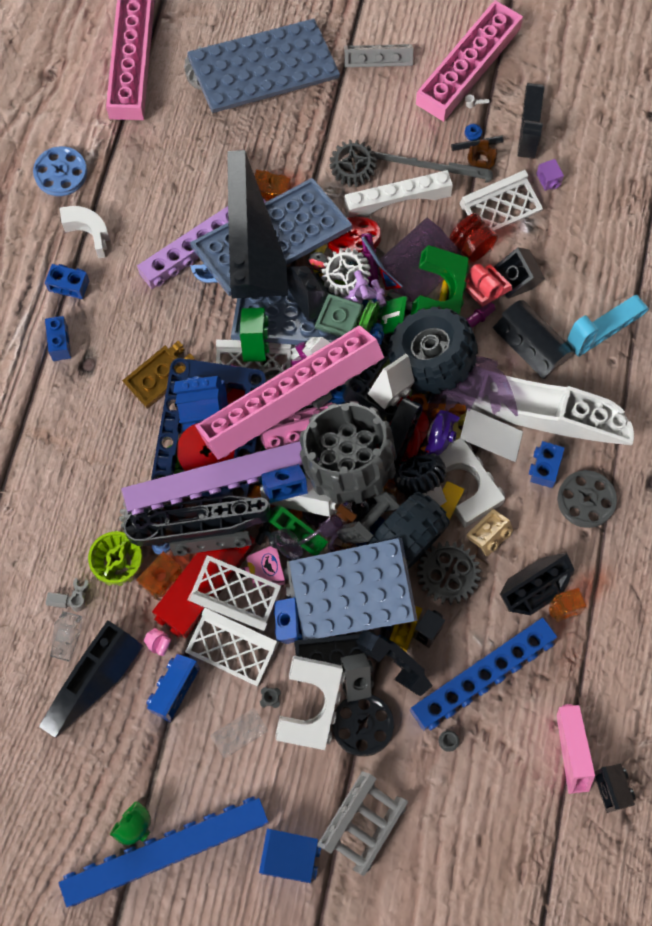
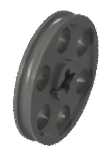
(593, 505)

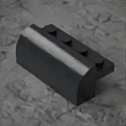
(532, 338)

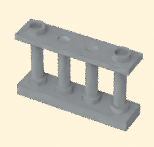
(343, 822)

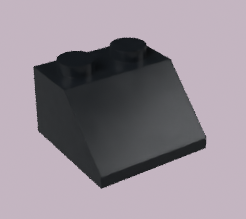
(520, 271)
(614, 788)

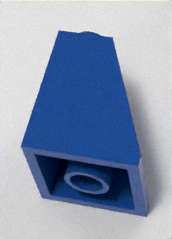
(289, 856)

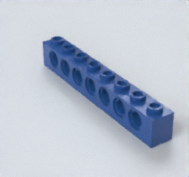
(539, 630)

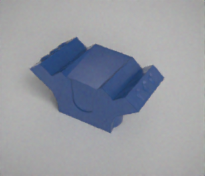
(199, 399)

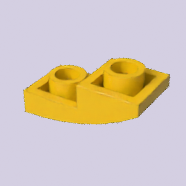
(452, 495)

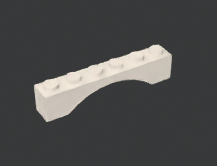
(367, 201)

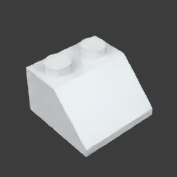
(393, 383)

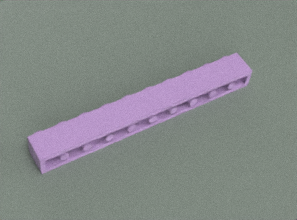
(209, 478)

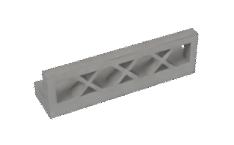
(378, 55)

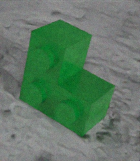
(254, 334)

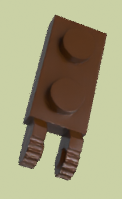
(345, 514)

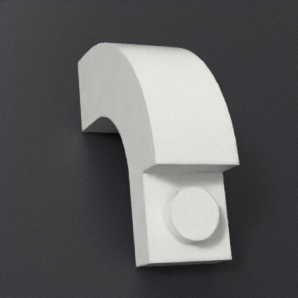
(84, 219)

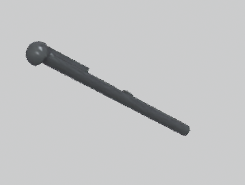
(452, 167)

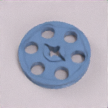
(60, 177)

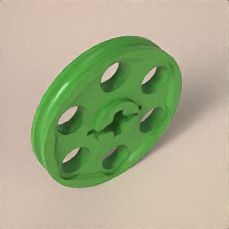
(370, 315)

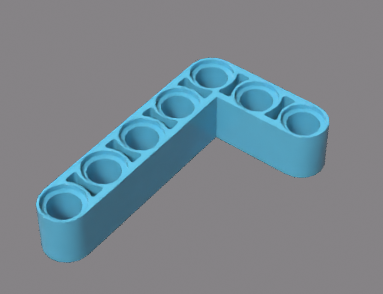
(589, 334)

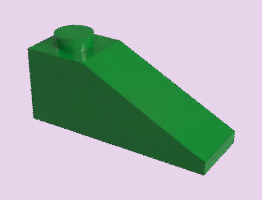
(284, 519)

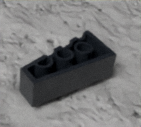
(329, 648)

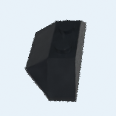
(307, 290)
(537, 584)

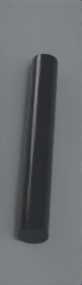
(465, 145)

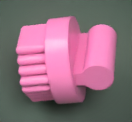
(157, 641)

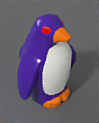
(440, 432)

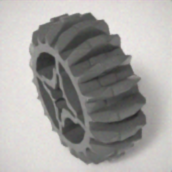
(360, 161)

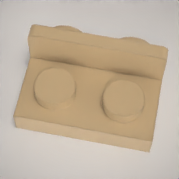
(490, 532)

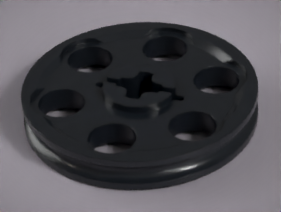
(366, 734)

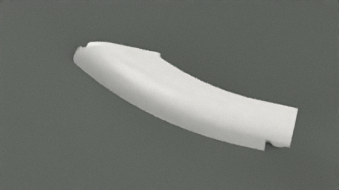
(562, 412)

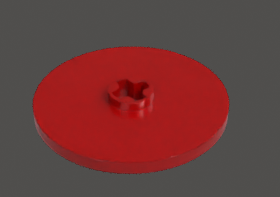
(190, 448)

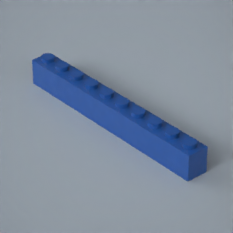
(162, 853)

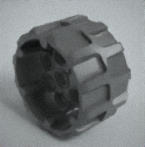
(361, 427)

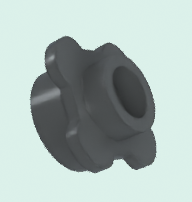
(266, 692)

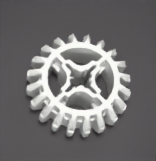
(341, 259)

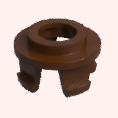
(482, 149)

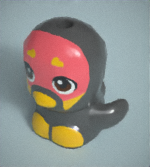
(316, 262)

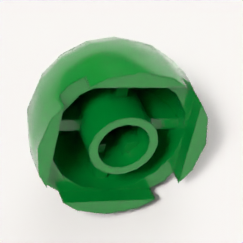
(133, 825)

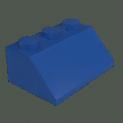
(173, 687)

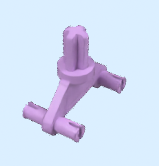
(363, 291)

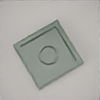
(338, 315)

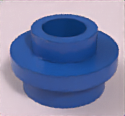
(473, 135)

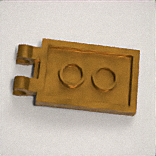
(151, 377)

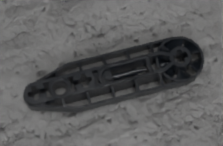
(196, 519)

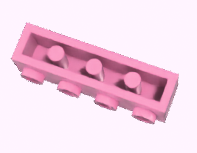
(289, 429)

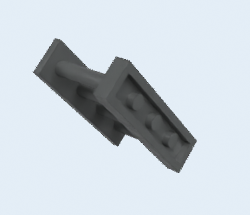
(359, 529)
(234, 540)

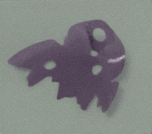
(478, 385)

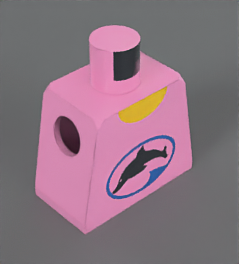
(265, 565)

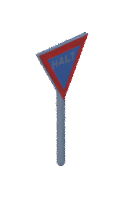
(389, 281)

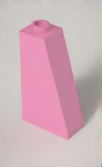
(575, 749)

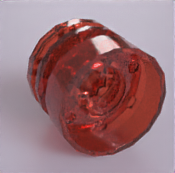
(473, 237)

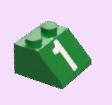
(392, 314)

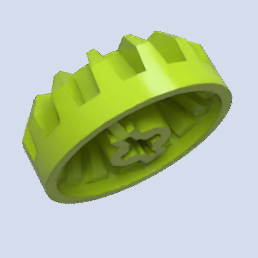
(112, 546)

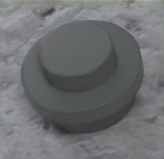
(448, 741)

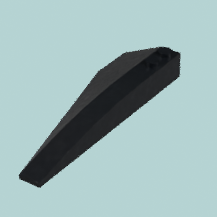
(254, 249)

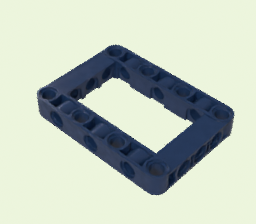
(170, 428)

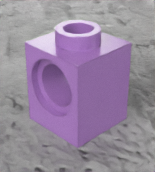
(550, 175)

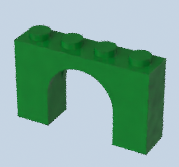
(452, 269)

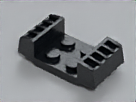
(412, 674)

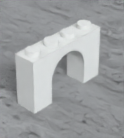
(488, 497)
(315, 731)

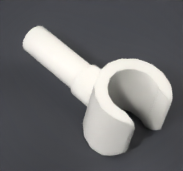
(473, 101)

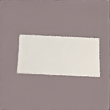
(491, 435)

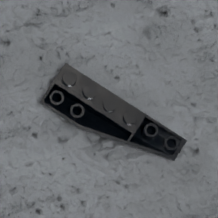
(92, 677)

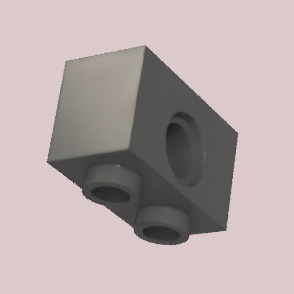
(357, 679)

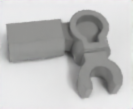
(76, 601)

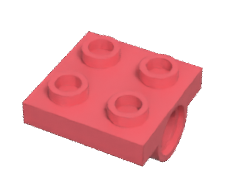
(486, 284)

